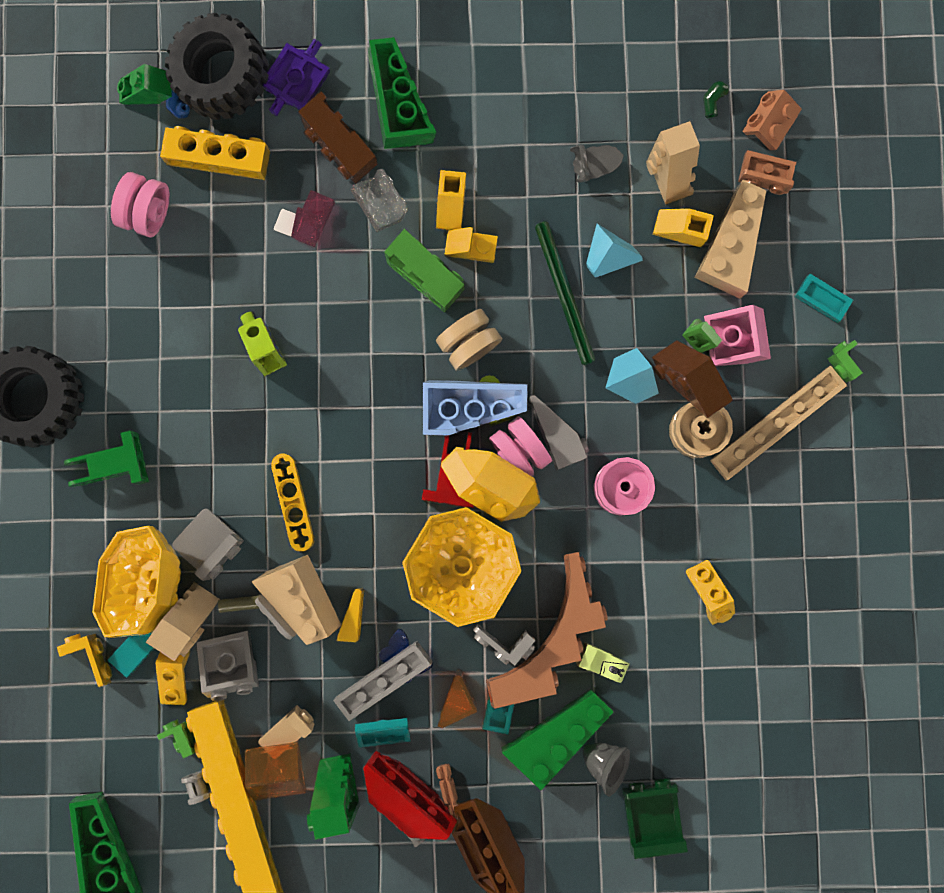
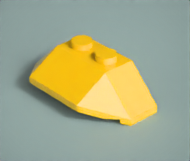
(491, 483)

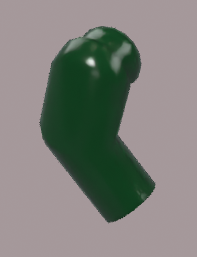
(711, 97)

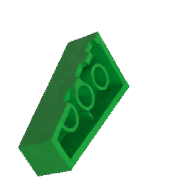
(399, 107)
(552, 743)
(334, 798)
(99, 849)

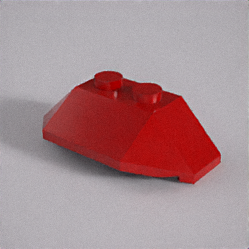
(406, 799)

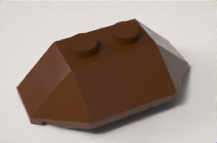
(489, 847)

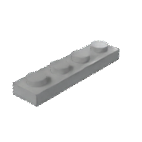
(383, 680)

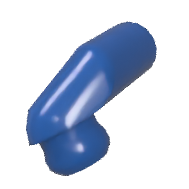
(177, 107)

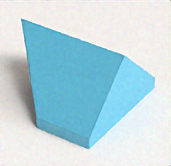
(609, 253)
(632, 377)

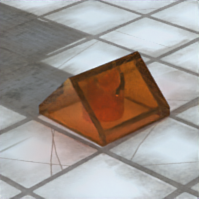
(459, 701)
(274, 771)

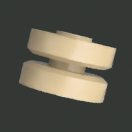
(468, 339)
(686, 436)

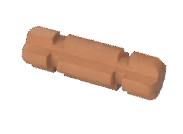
(447, 787)

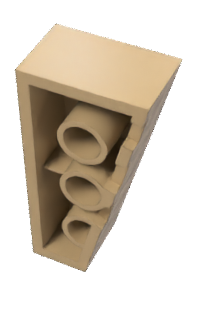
(733, 247)
(183, 623)

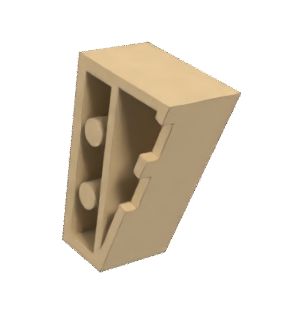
(673, 160)
(300, 599)

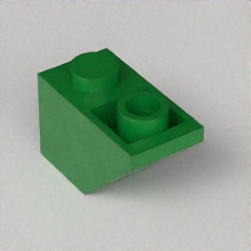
(144, 86)

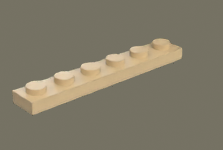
(778, 423)

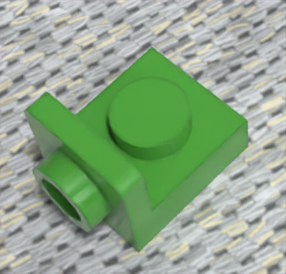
(701, 336)
(183, 738)

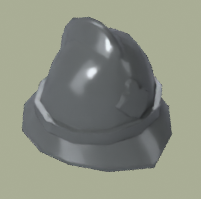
(607, 765)

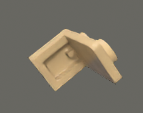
(289, 729)

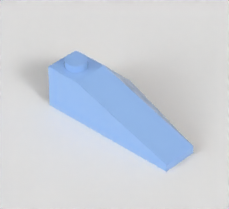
(467, 404)

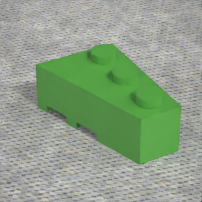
(424, 270)

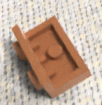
(773, 118)
(768, 172)

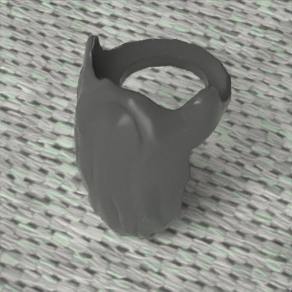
(595, 161)

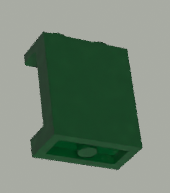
(653, 819)

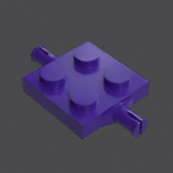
(295, 77)

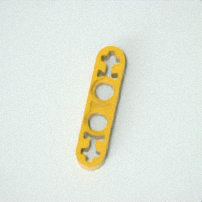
(296, 501)

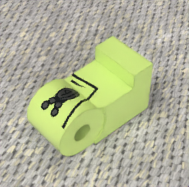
(602, 663)

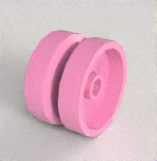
(140, 204)
(523, 447)
(639, 481)

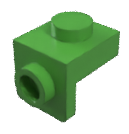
(843, 363)

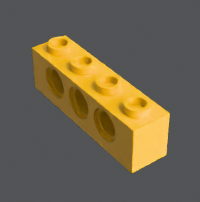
(252, 165)

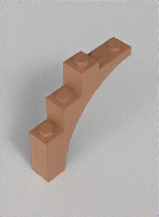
(577, 615)

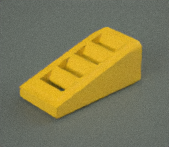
(351, 625)

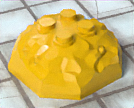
(461, 567)
(135, 583)

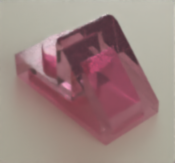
(312, 218)

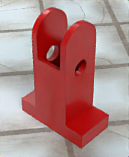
(445, 491)

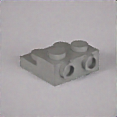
(227, 666)

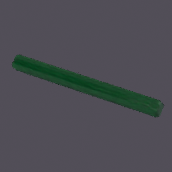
(565, 293)

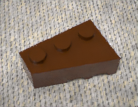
(336, 139)
(693, 377)

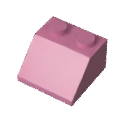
(742, 336)

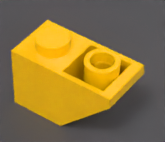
(450, 200)
(683, 226)

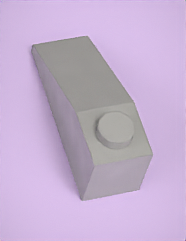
(561, 440)

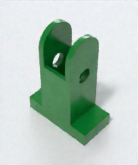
(114, 462)

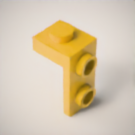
(712, 591)
(94, 651)
(171, 679)

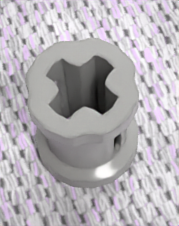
(195, 787)

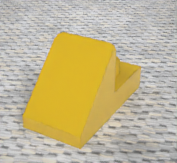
(469, 245)

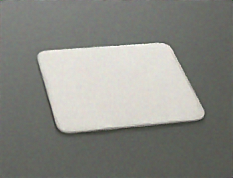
(285, 222)

